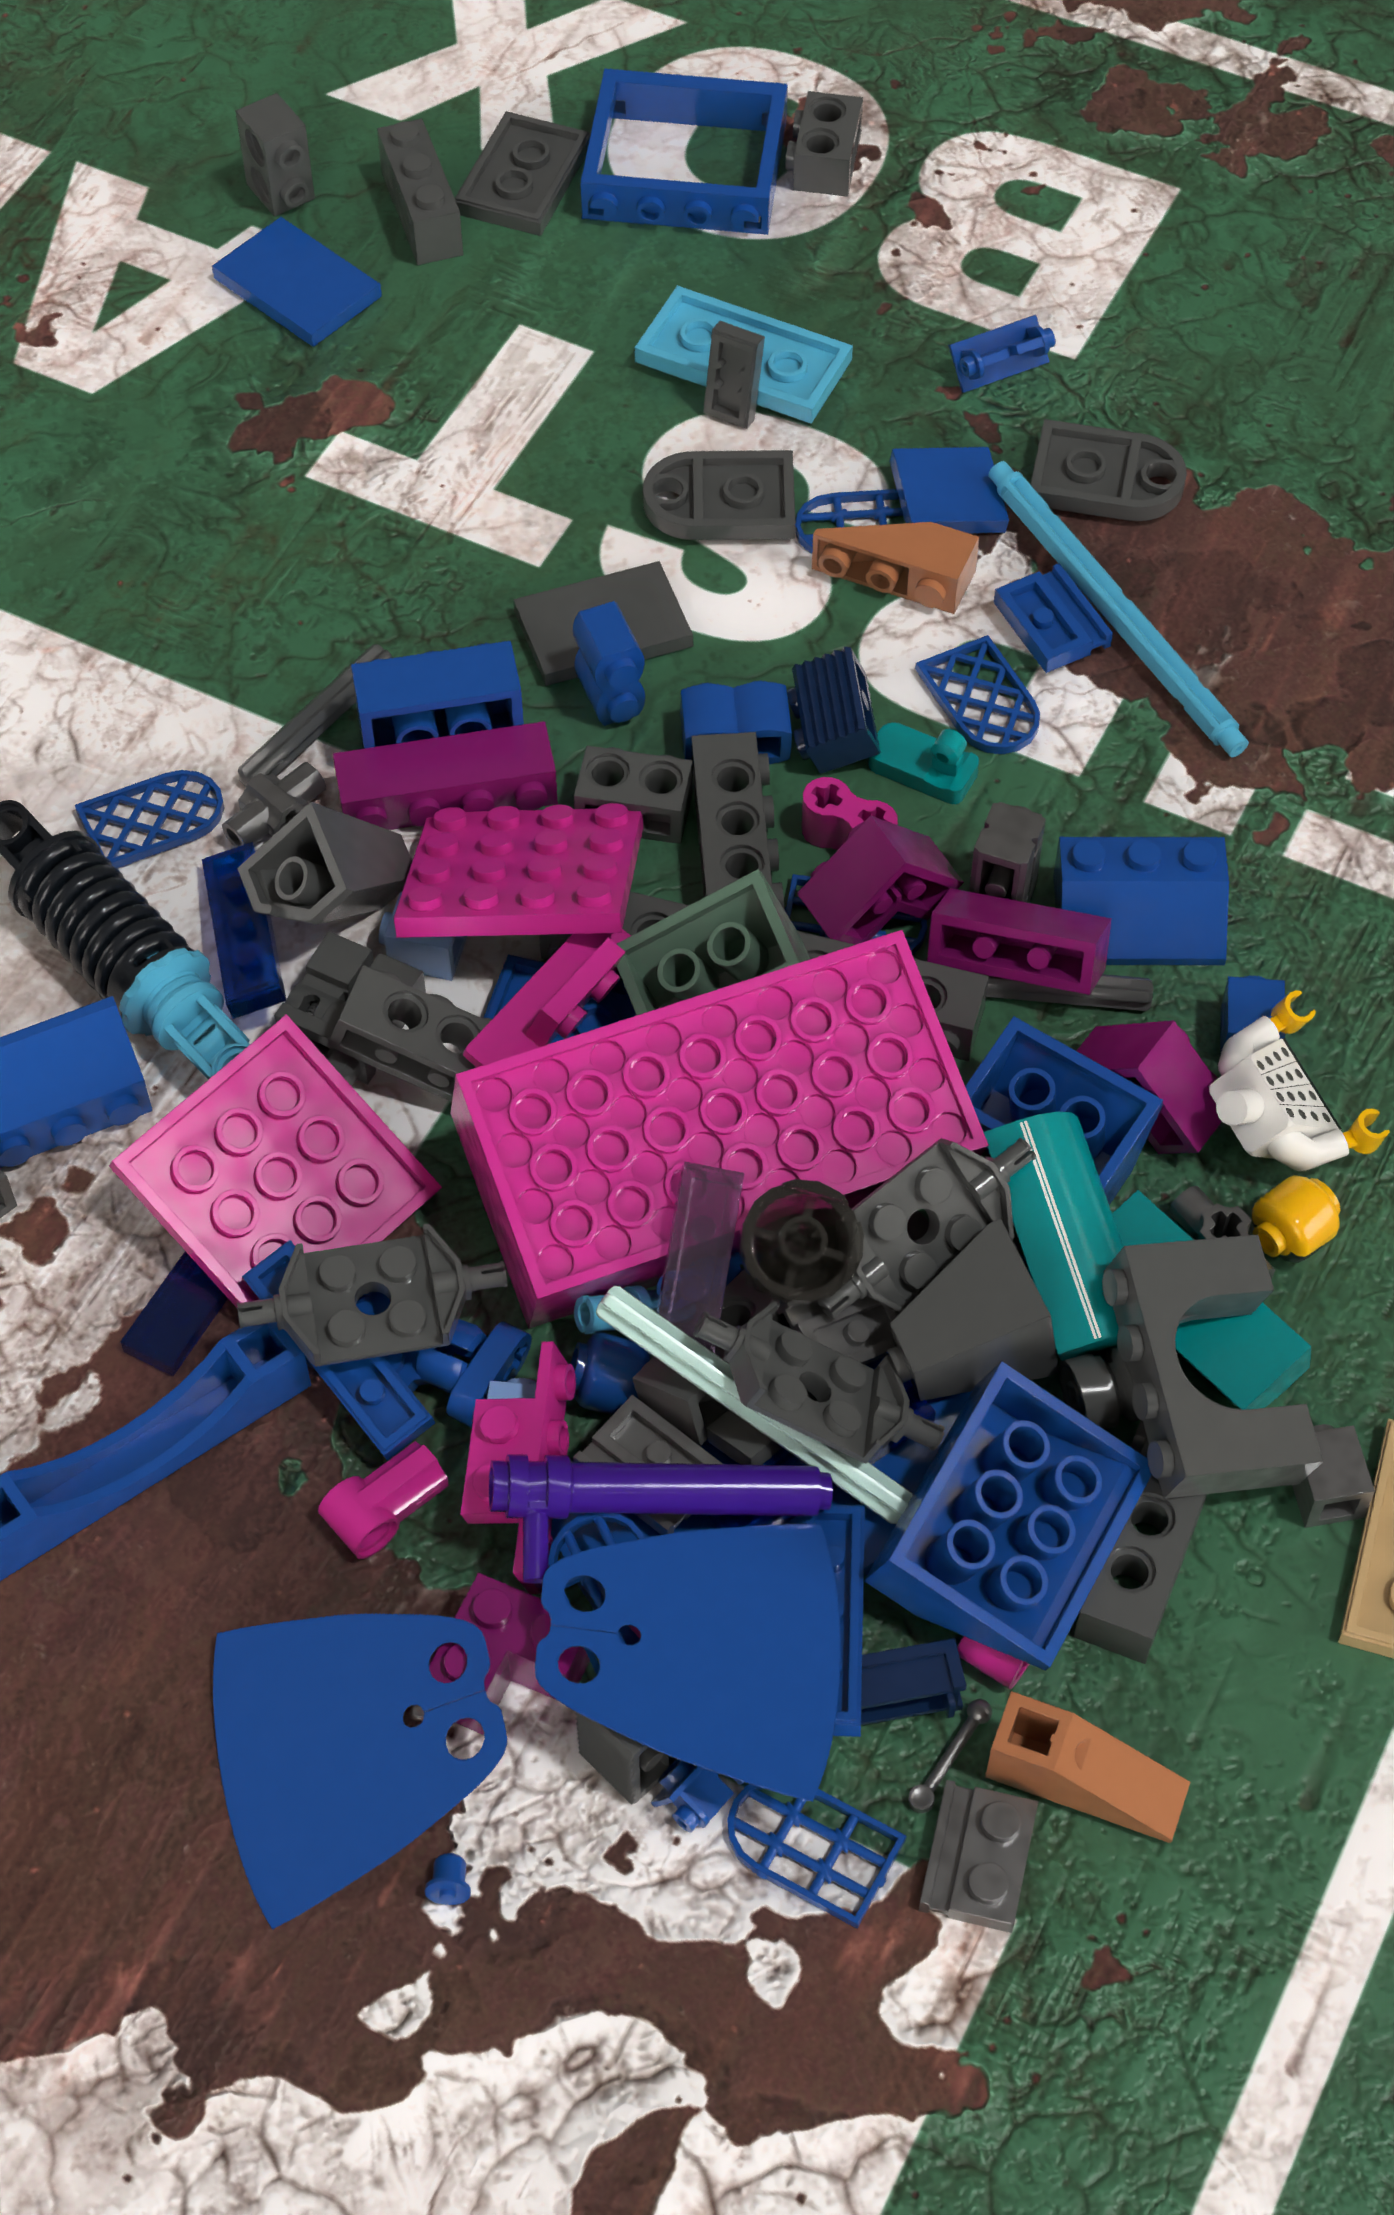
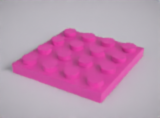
(521, 872)
(270, 1158)

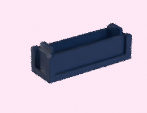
(911, 1682)

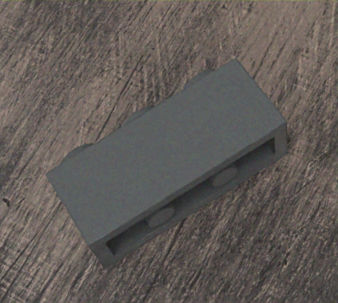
(420, 191)

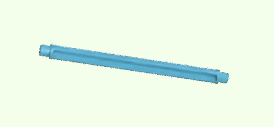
(1119, 610)

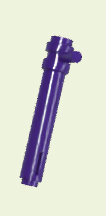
(564, 1487)

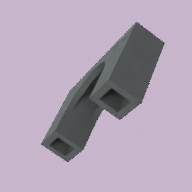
(1191, 1439)

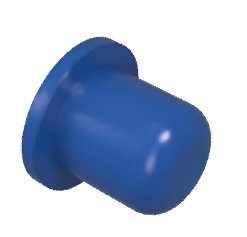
(448, 1881)

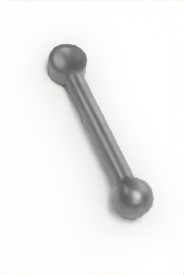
(922, 1796)

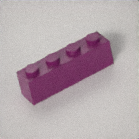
(468, 771)

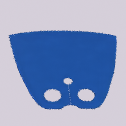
(730, 1651)
(319, 1751)

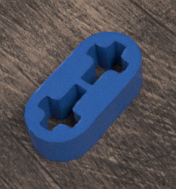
(496, 1360)

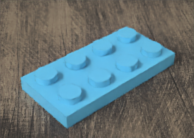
(796, 365)

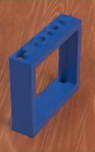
(687, 102)

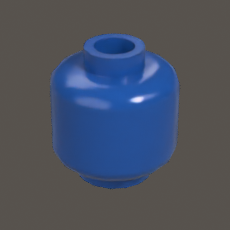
(606, 1371)

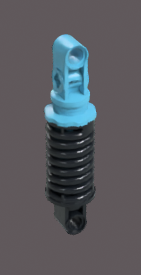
(117, 940)

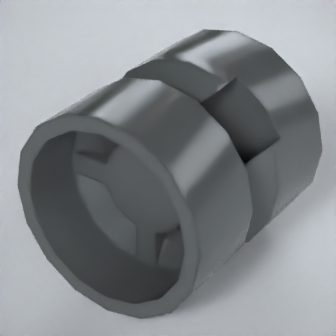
(1098, 1387)

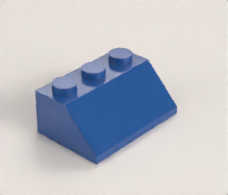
(1159, 891)
(1039, 1075)
(67, 1081)

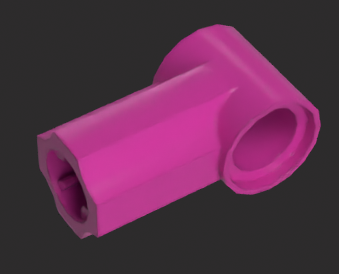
(370, 1509)

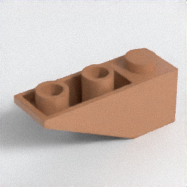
(905, 560)
(1084, 1768)

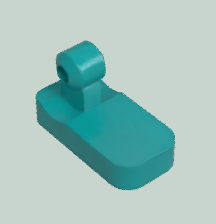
(926, 762)

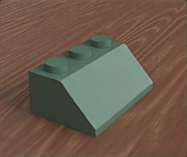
(710, 945)

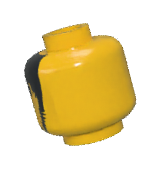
(1296, 1218)

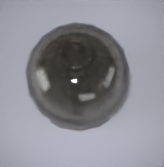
(801, 1242)

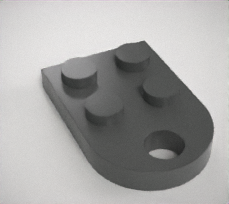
(1106, 472)
(723, 495)

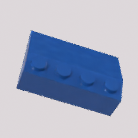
(1012, 1520)

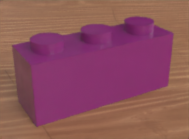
(1019, 941)

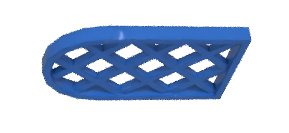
(927, 667)
(148, 786)

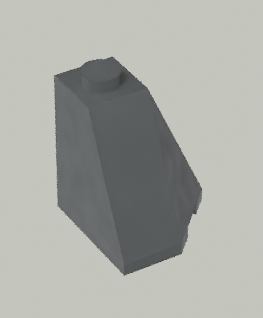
(325, 868)
(973, 1319)

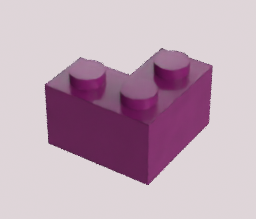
(874, 877)
(1166, 1065)
(512, 1629)

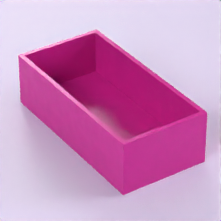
(778, 1077)

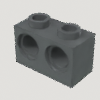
(826, 143)
(275, 154)
(642, 782)

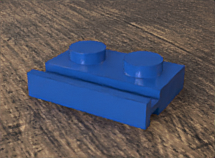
(1052, 618)

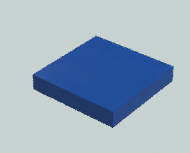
(949, 488)

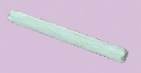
(716, 1379)

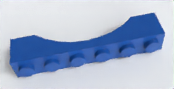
(226, 1392)

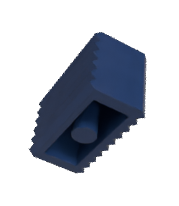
(833, 710)

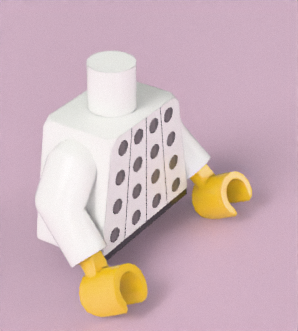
(1274, 1101)

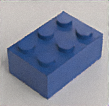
(437, 694)

